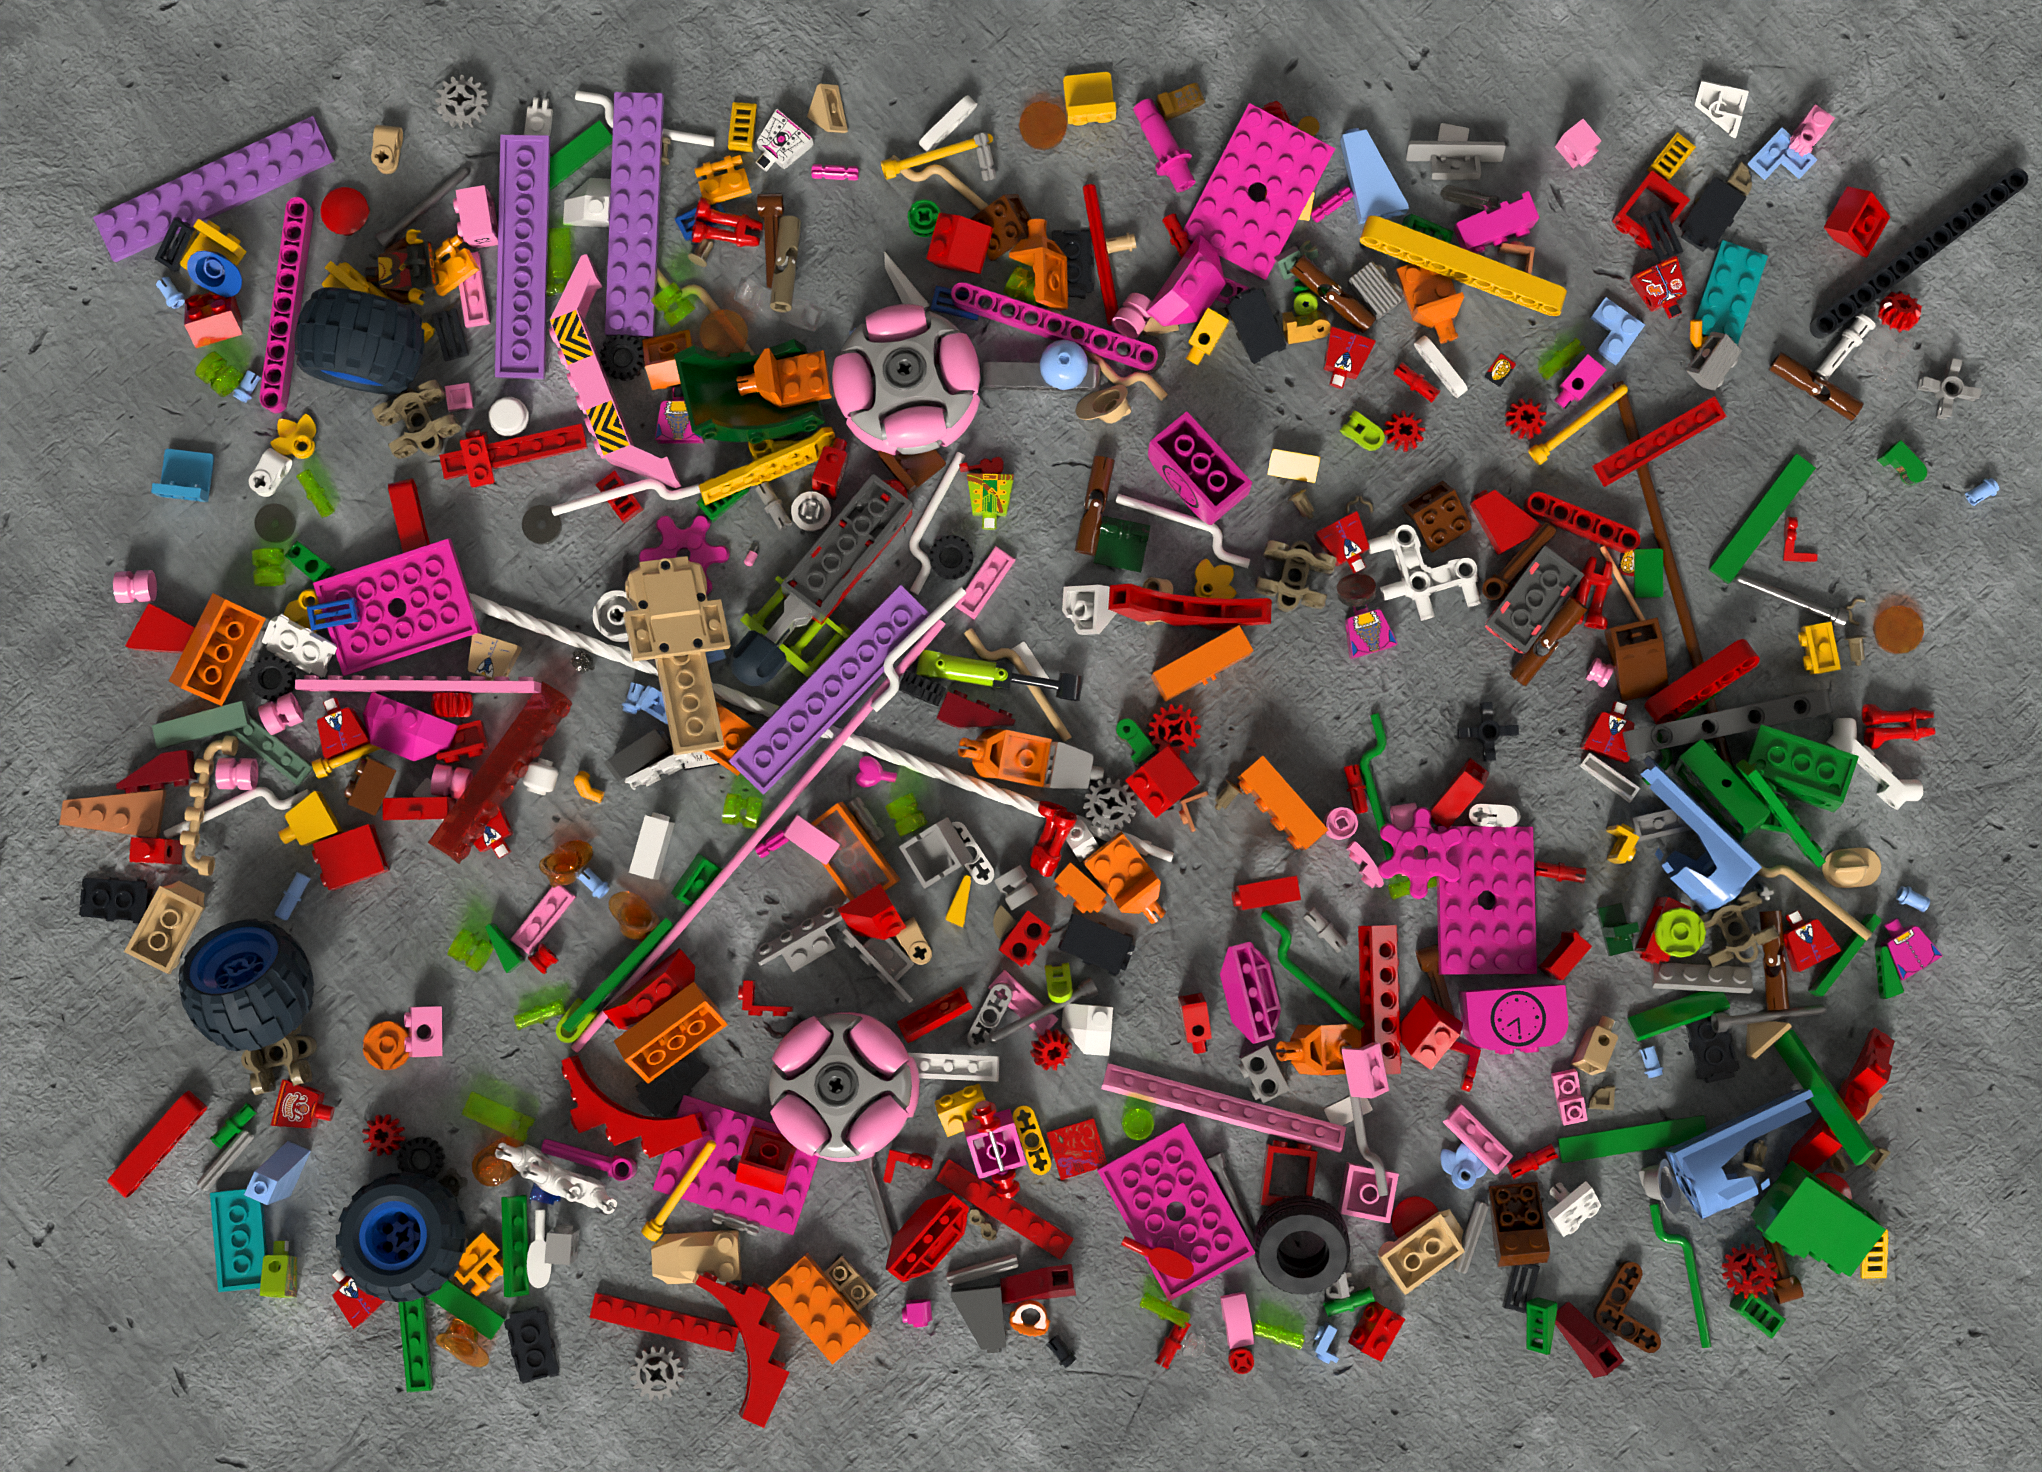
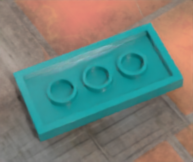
(1730, 290)
(238, 1239)

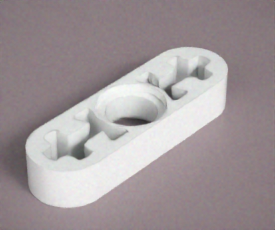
(948, 123)
(1440, 366)
(984, 865)

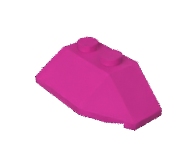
(1190, 286)
(405, 729)
(1250, 992)

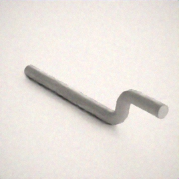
(1363, 1146)

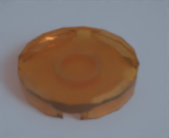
(1042, 125)
(724, 332)
(1898, 629)

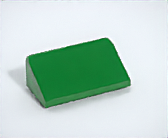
(1648, 573)
(695, 879)

